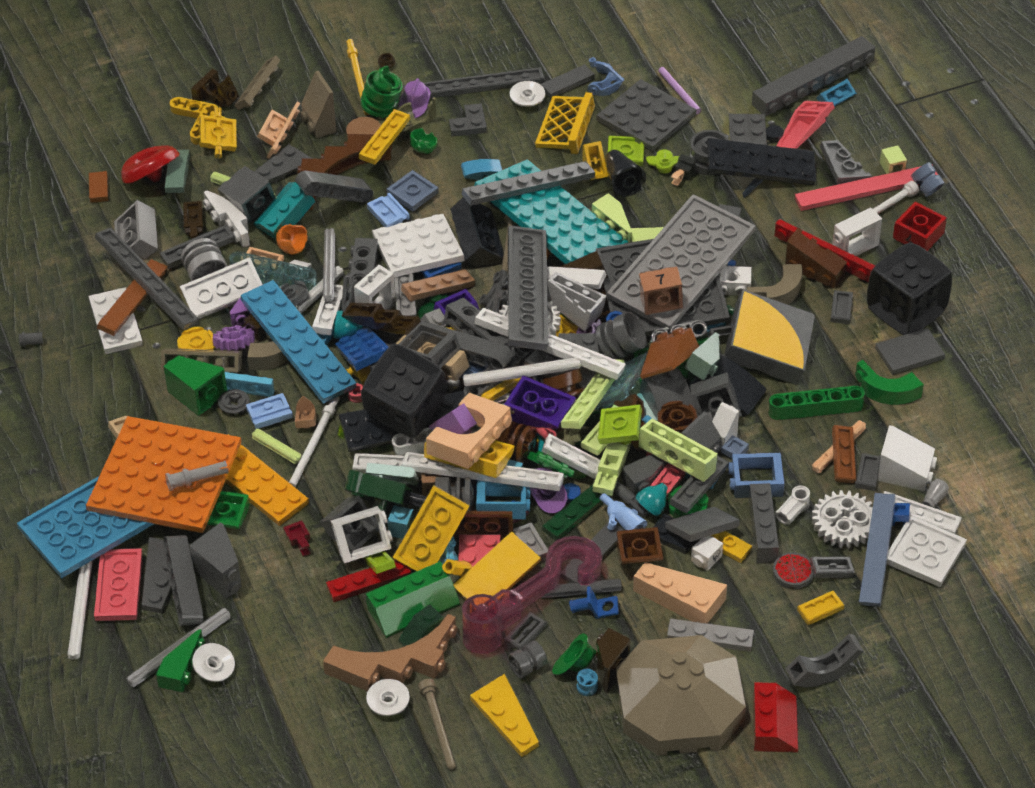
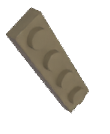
(258, 81)

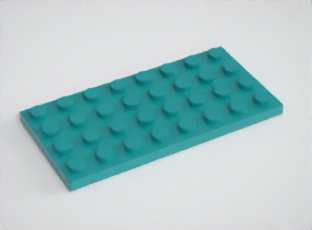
(569, 225)

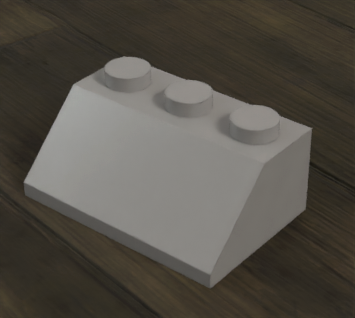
(138, 229)

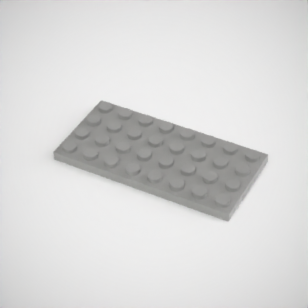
(695, 241)

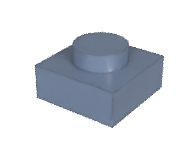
(734, 446)

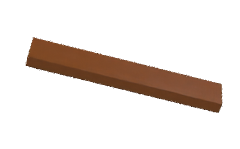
(128, 302)

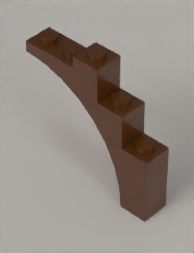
(340, 158)

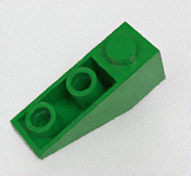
(177, 665)

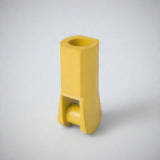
(456, 567)

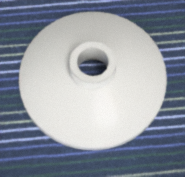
(527, 93)
(216, 655)
(385, 691)

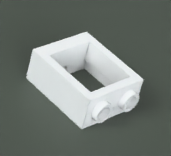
(866, 222)
(381, 282)
(386, 536)

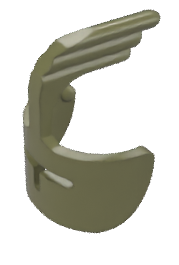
(407, 108)

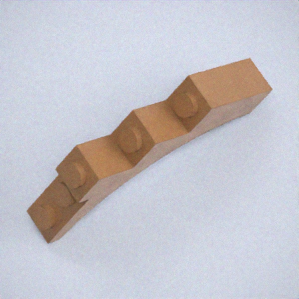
(366, 668)

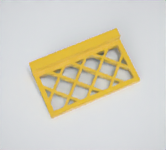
(579, 123)

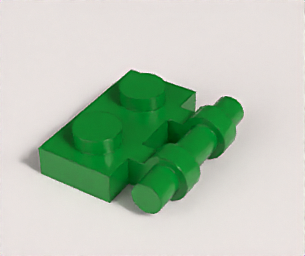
(547, 461)

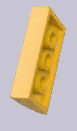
(489, 463)

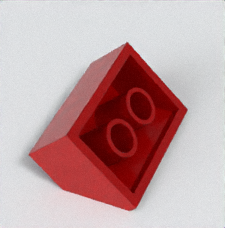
(774, 718)

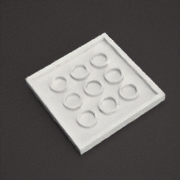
(418, 245)

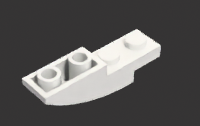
(227, 214)

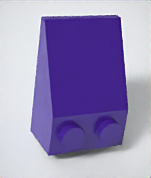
(538, 404)

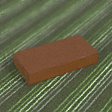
(98, 186)

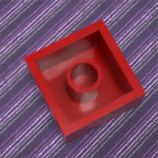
(919, 226)

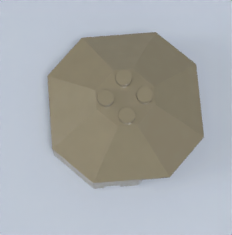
(680, 694)

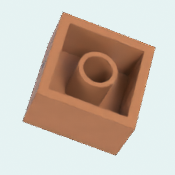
(661, 290)

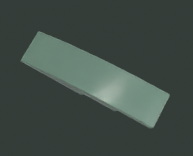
(177, 173)

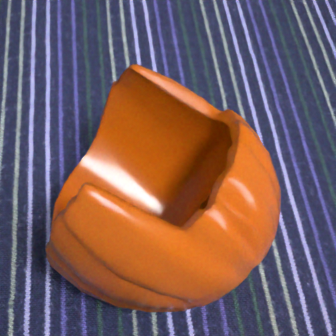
(291, 239)

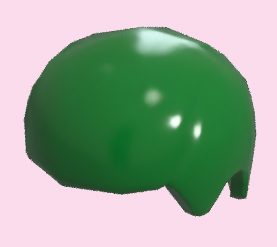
(422, 142)

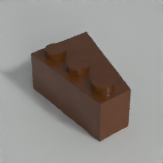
(816, 262)

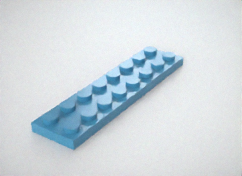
(298, 341)

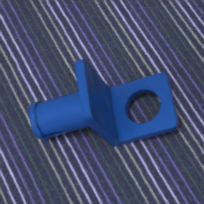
(594, 605)

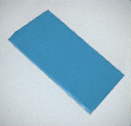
(837, 93)

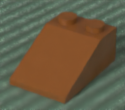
(669, 351)

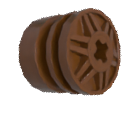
(566, 382)
(523, 438)

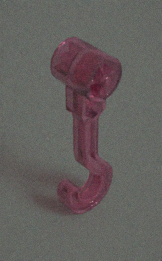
(488, 615)

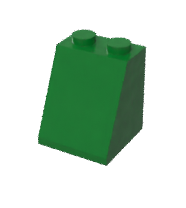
(195, 383)

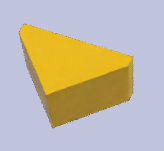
(594, 156)

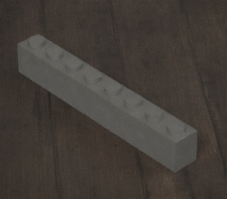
(813, 76)

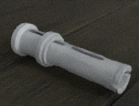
(186, 477)

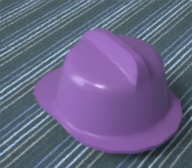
(417, 95)
(549, 500)

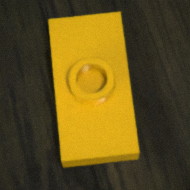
(733, 546)
(820, 607)

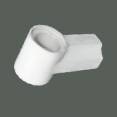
(794, 505)

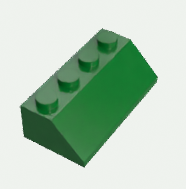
(400, 600)

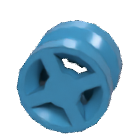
(584, 677)

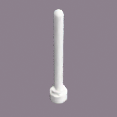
(910, 189)

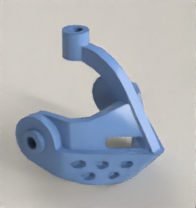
(604, 87)

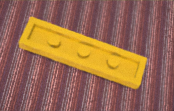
(384, 136)

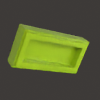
(380, 562)

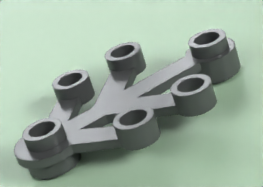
(496, 293)

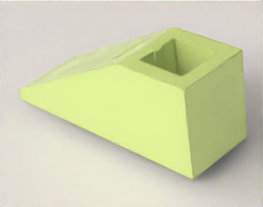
(612, 213)

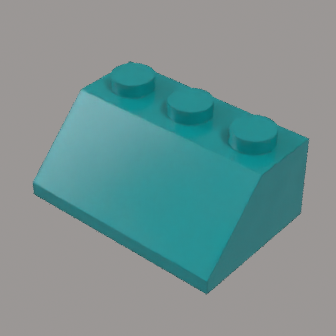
(285, 209)

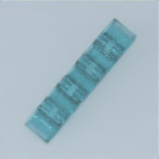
(277, 270)

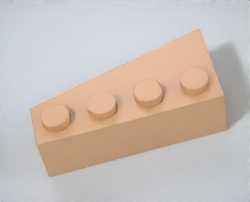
(680, 592)

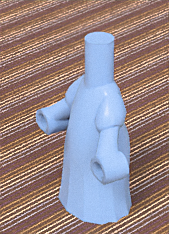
(624, 515)

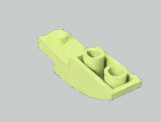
(610, 467)

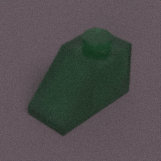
(421, 625)

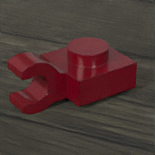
(298, 534)

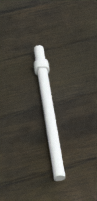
(328, 413)

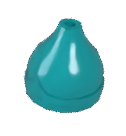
(344, 327)
(653, 498)

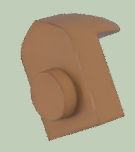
(305, 413)

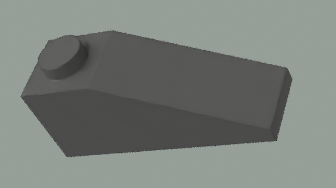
(642, 473)

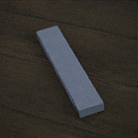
(877, 549)

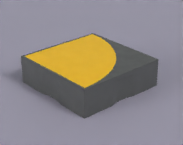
(769, 336)

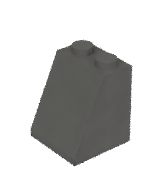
(248, 192)
(216, 561)

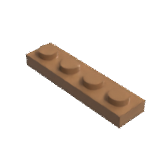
(437, 285)

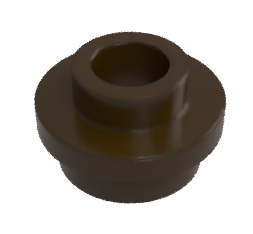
(386, 59)

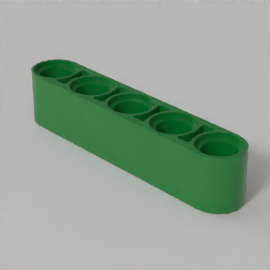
(816, 402)

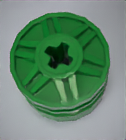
(378, 102)

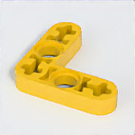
(182, 107)

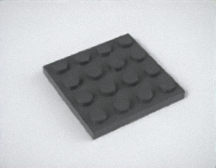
(646, 114)

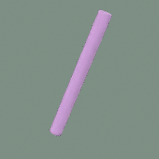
(678, 89)

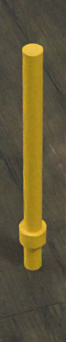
(353, 54)

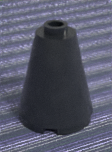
(624, 174)

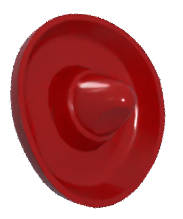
(148, 163)

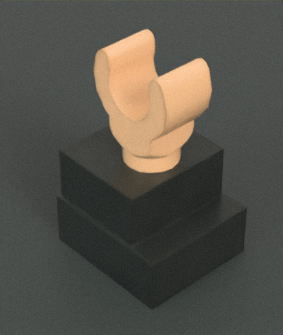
(684, 169)

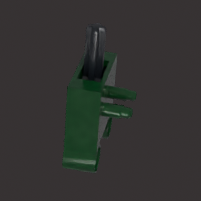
(382, 491)

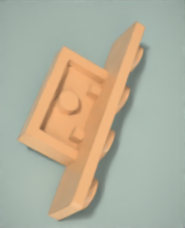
(274, 129)

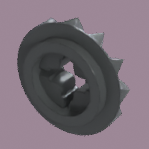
(234, 395)

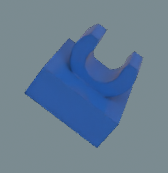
(901, 513)

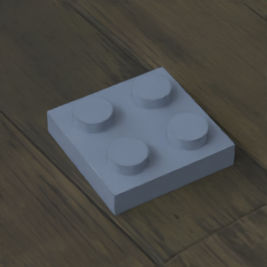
(413, 190)

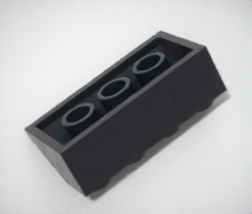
(477, 234)

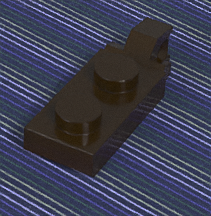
(193, 218)

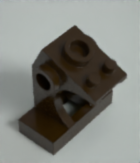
(220, 94)

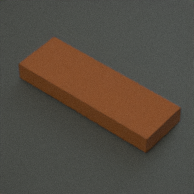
(843, 454)

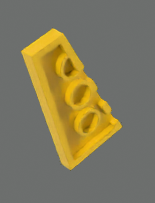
(505, 713)

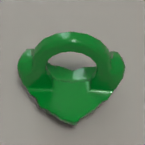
(381, 84)

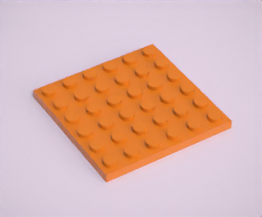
(135, 472)

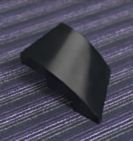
(746, 387)

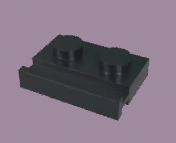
(669, 538)

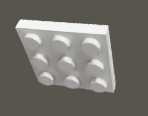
(925, 551)

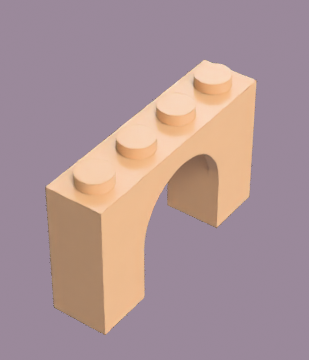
(467, 448)

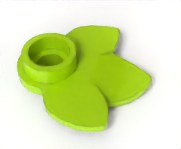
(663, 161)

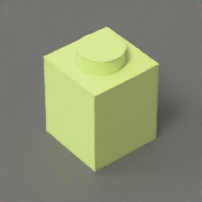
(892, 159)

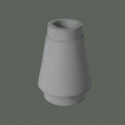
(936, 492)

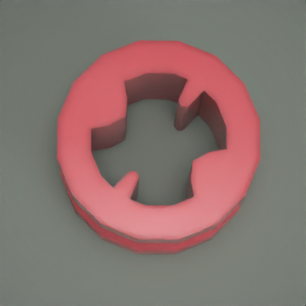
(356, 398)

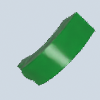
(888, 391)

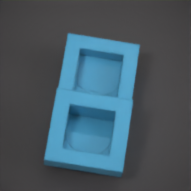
(477, 168)

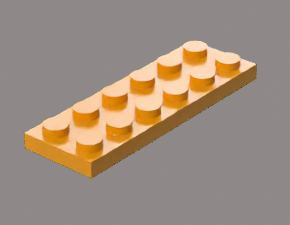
(265, 487)

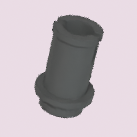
(30, 338)

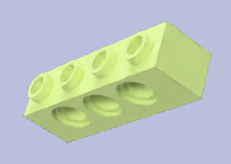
(678, 450)

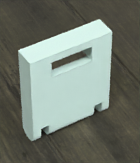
(395, 473)

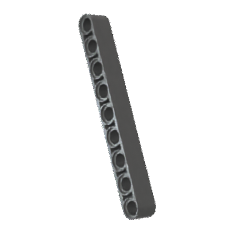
(476, 349)

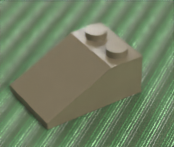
(319, 107)

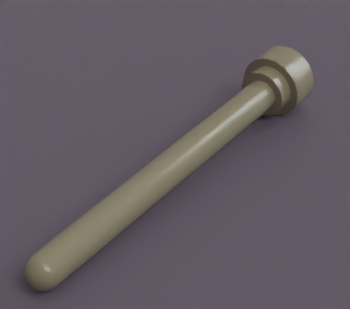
(427, 689)

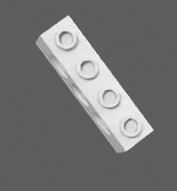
(735, 279)

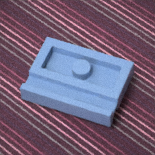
(388, 210)
(269, 411)

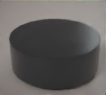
(774, 133)

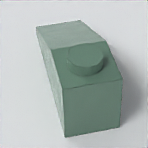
(704, 358)

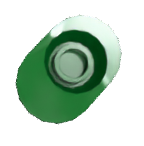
(576, 657)

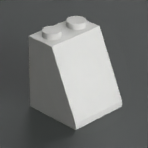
(906, 461)

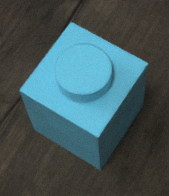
(400, 521)

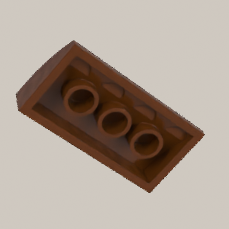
(485, 523)

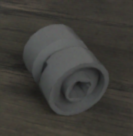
(525, 660)

